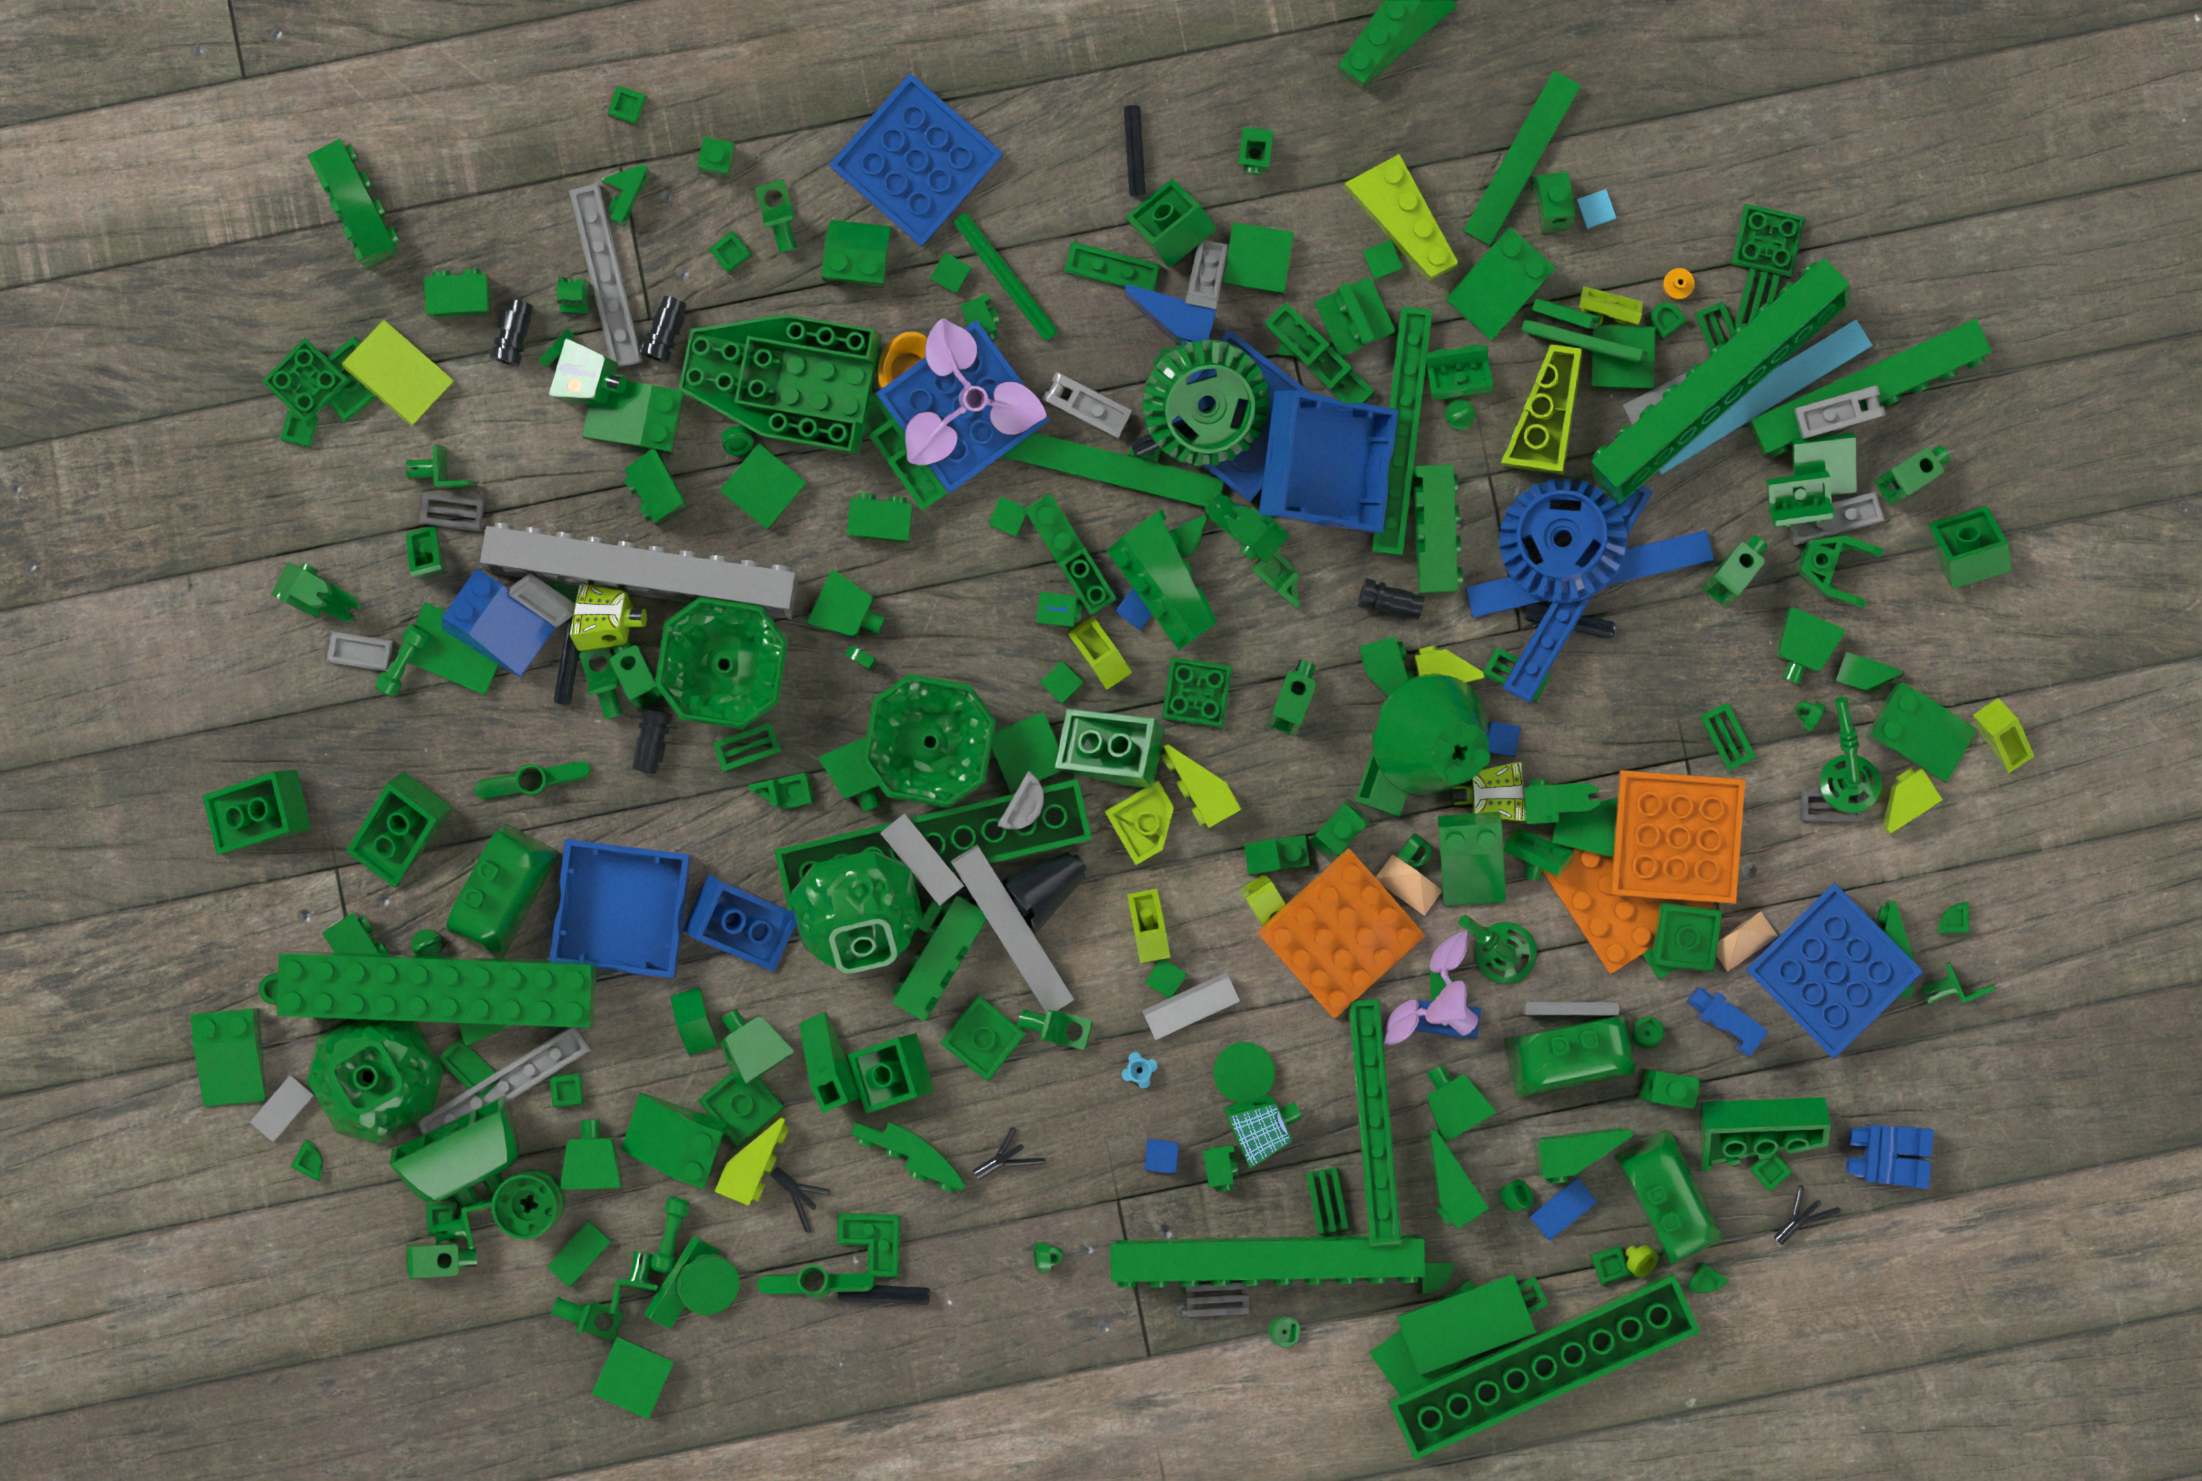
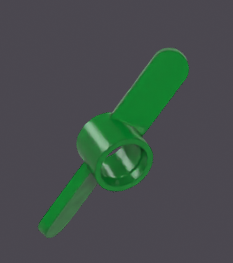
(551, 776)
(796, 1283)

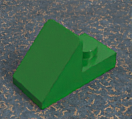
(630, 184)
(1276, 854)

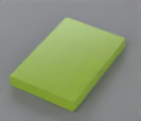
(397, 373)

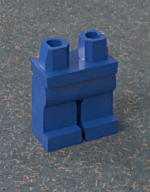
(1728, 1018)
(1881, 1151)

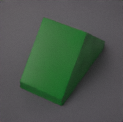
(425, 553)
(693, 1021)

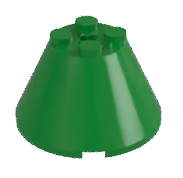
(1431, 735)

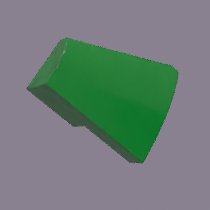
(1588, 829)

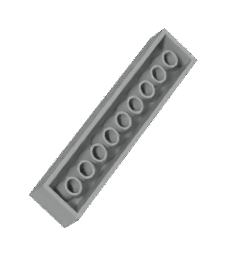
(636, 571)

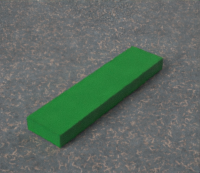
(1584, 342)

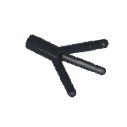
(1002, 1159)
(795, 1190)
(1803, 1219)

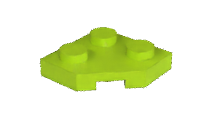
(1142, 822)

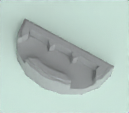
(1025, 804)

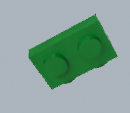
(1459, 372)
(1800, 499)

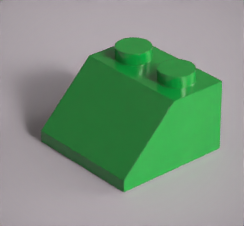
(1171, 223)
(856, 253)
(655, 487)
(1970, 547)
(891, 1073)

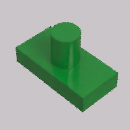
(1538, 854)

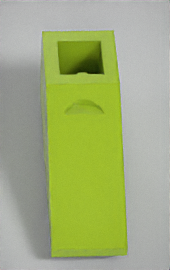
(1209, 793)
(745, 1170)

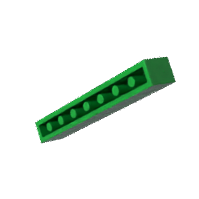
(1894, 376)

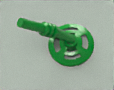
(1849, 775)
(1499, 948)

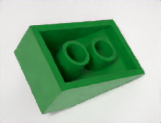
(1500, 283)
(638, 418)
(1921, 731)
(1110, 747)
(256, 811)
(398, 828)
(1472, 858)
(229, 1056)
(674, 1139)
(1571, 1153)
(1453, 1189)

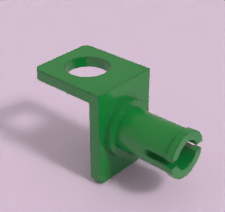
(778, 216)
(437, 469)
(602, 682)
(1950, 986)
(1055, 1025)
(459, 1227)
(637, 1279)
(586, 1316)

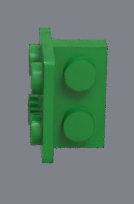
(1354, 316)

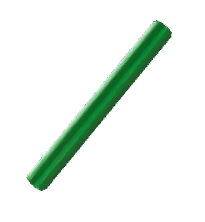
(1005, 276)

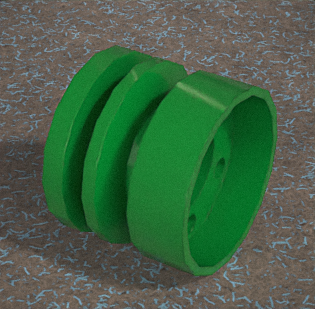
(513, 1212)

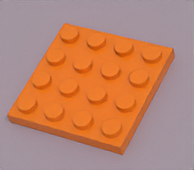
(1677, 836)
(1612, 924)
(1341, 933)

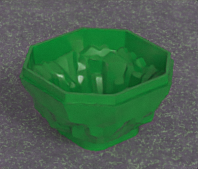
(691, 656)
(920, 709)
(857, 911)
(403, 1083)

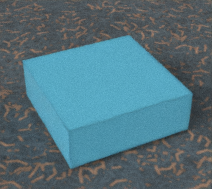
(1596, 209)

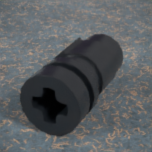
(666, 324)
(514, 328)
(1395, 601)
(650, 744)

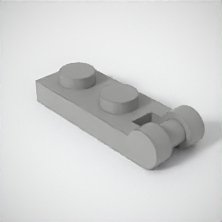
(1088, 405)
(1838, 412)

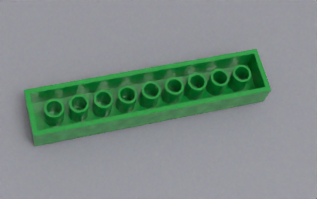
(1720, 380)
(955, 832)
(436, 989)
(1264, 1259)
(1543, 1365)

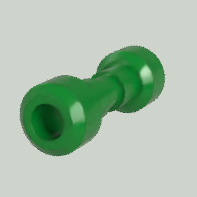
(389, 682)
(676, 1209)

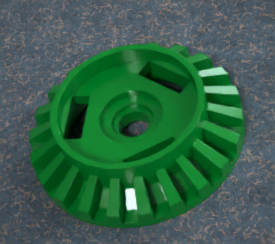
(1169, 395)

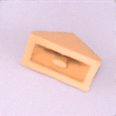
(1408, 884)
(1744, 941)

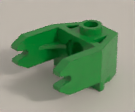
(1257, 534)
(1820, 576)
(311, 594)
(1546, 801)

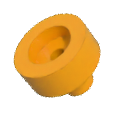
(1673, 289)

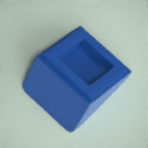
(1134, 610)
(1503, 738)
(1161, 1156)

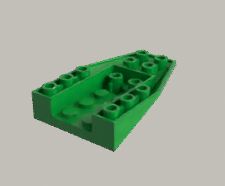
(786, 377)

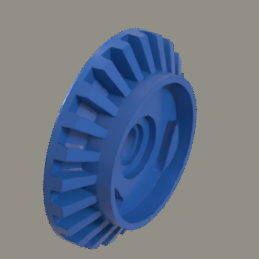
(1559, 576)

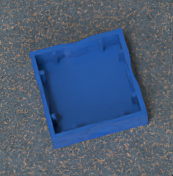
(1328, 462)
(621, 908)

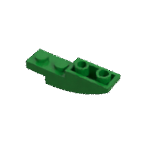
(1069, 553)
(923, 1158)

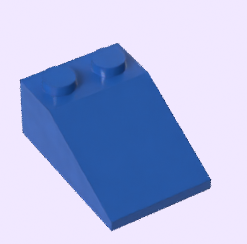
(1172, 315)
(496, 624)
(740, 923)

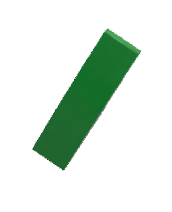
(1318, 356)
(890, 441)

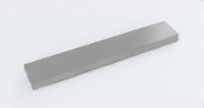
(605, 275)
(1012, 929)
(514, 1078)

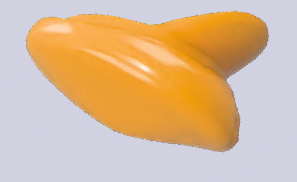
(900, 355)

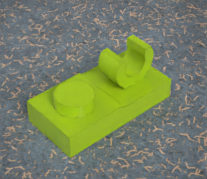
(1618, 307)

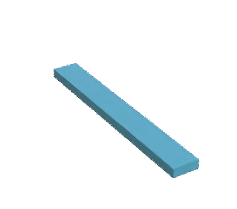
(1781, 384)

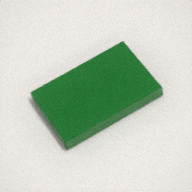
(450, 656)

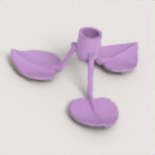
(1013, 405)
(1449, 1005)

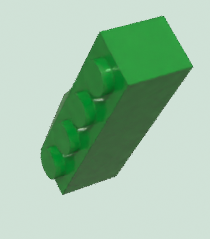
(1389, 34)
(354, 204)
(1163, 580)
(1760, 1128)

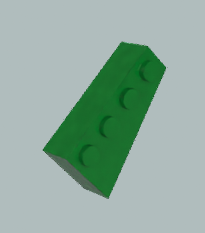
(1436, 529)
(940, 959)

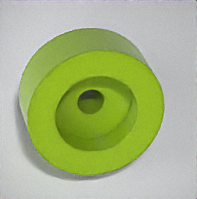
(1641, 1260)

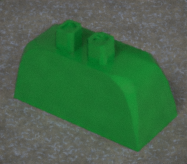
(501, 890)
(1570, 1055)
(459, 1155)
(1669, 1197)

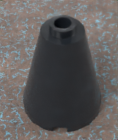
(1044, 887)

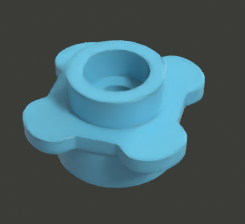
(1147, 1066)

